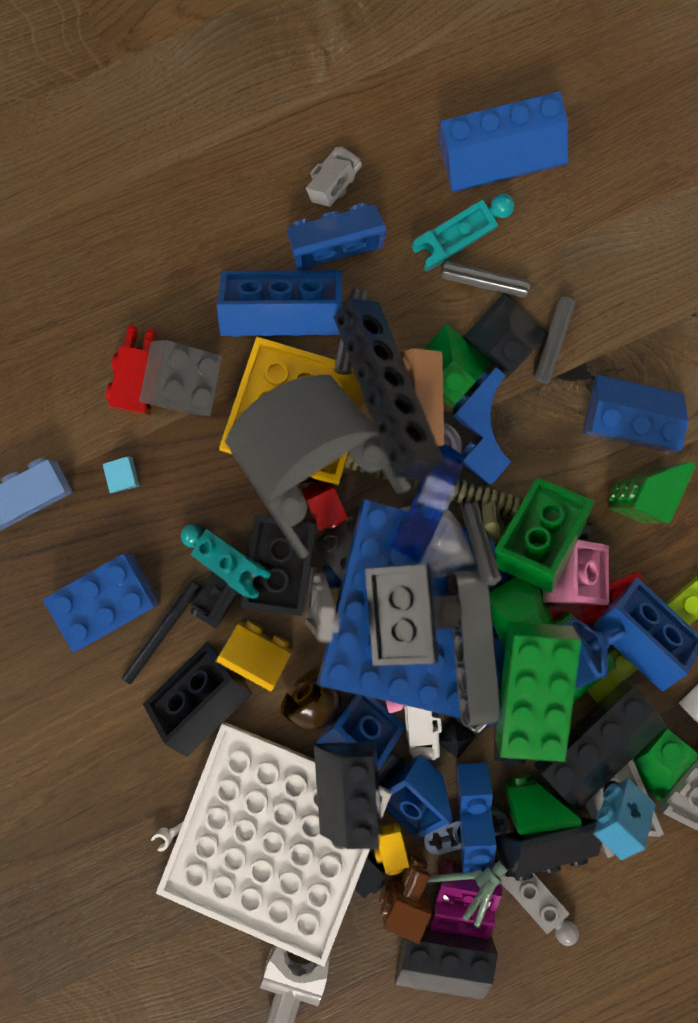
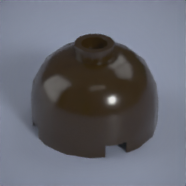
(311, 704)

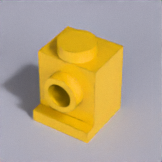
(392, 850)

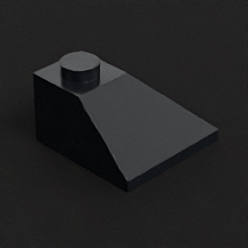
(505, 335)

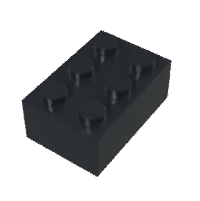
(289, 577)

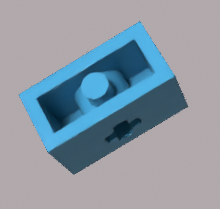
(624, 819)

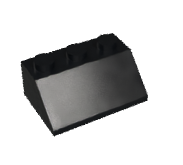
(196, 701)
(349, 794)
(548, 849)
(448, 964)

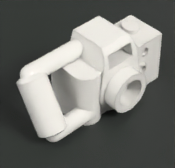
(422, 732)

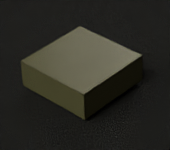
(493, 522)

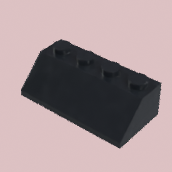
(603, 744)

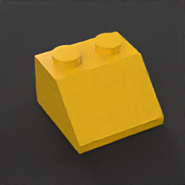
(255, 654)

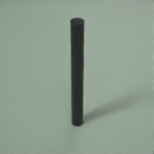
(161, 632)

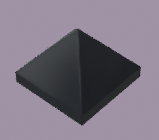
(455, 737)

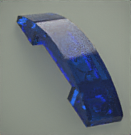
(428, 506)

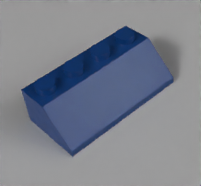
(504, 141)
(279, 302)

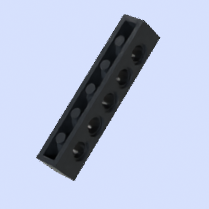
(388, 389)

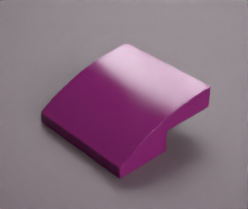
(452, 903)

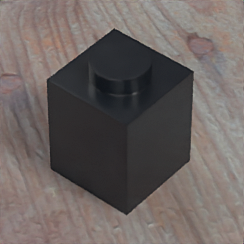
(371, 877)

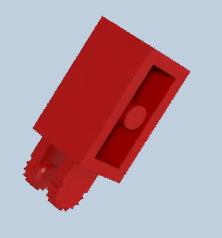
(129, 373)

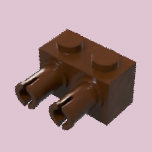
(406, 902)

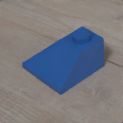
(418, 798)

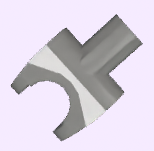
(291, 984)

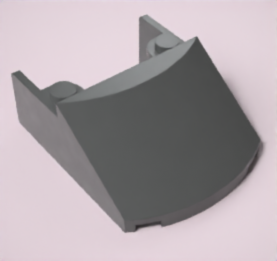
(295, 435)

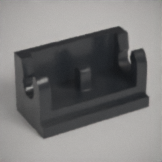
(213, 601)

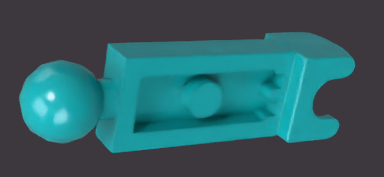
(462, 230)
(223, 559)

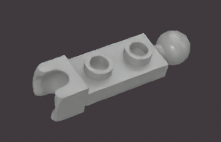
(543, 907)

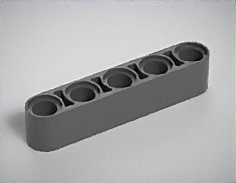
(474, 650)

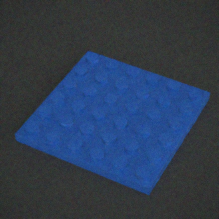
(348, 657)

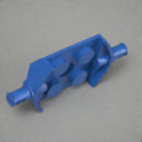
(593, 652)

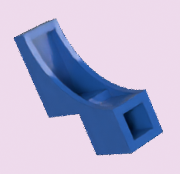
(481, 457)
(476, 823)

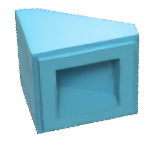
(121, 474)

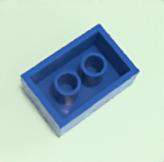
(101, 601)

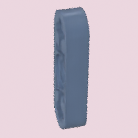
(448, 846)

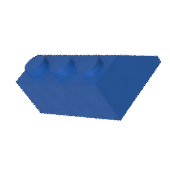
(336, 236)
(637, 414)
(656, 636)

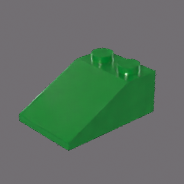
(543, 534)

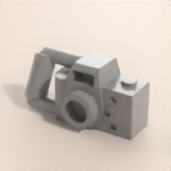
(333, 176)

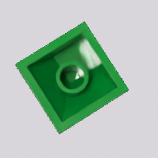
(460, 363)
(517, 602)
(664, 763)
(537, 807)

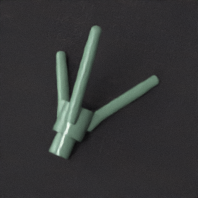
(486, 880)

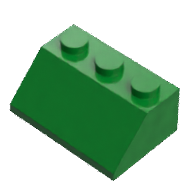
(652, 493)

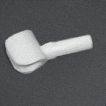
(167, 835)

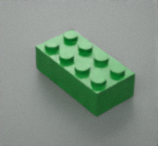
(537, 691)

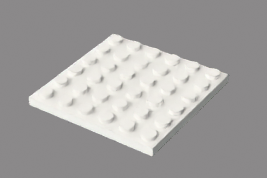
(257, 850)

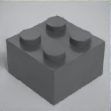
(180, 378)

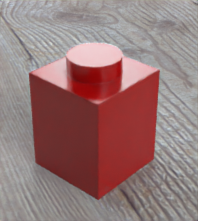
(324, 505)

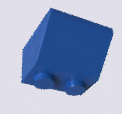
(365, 722)

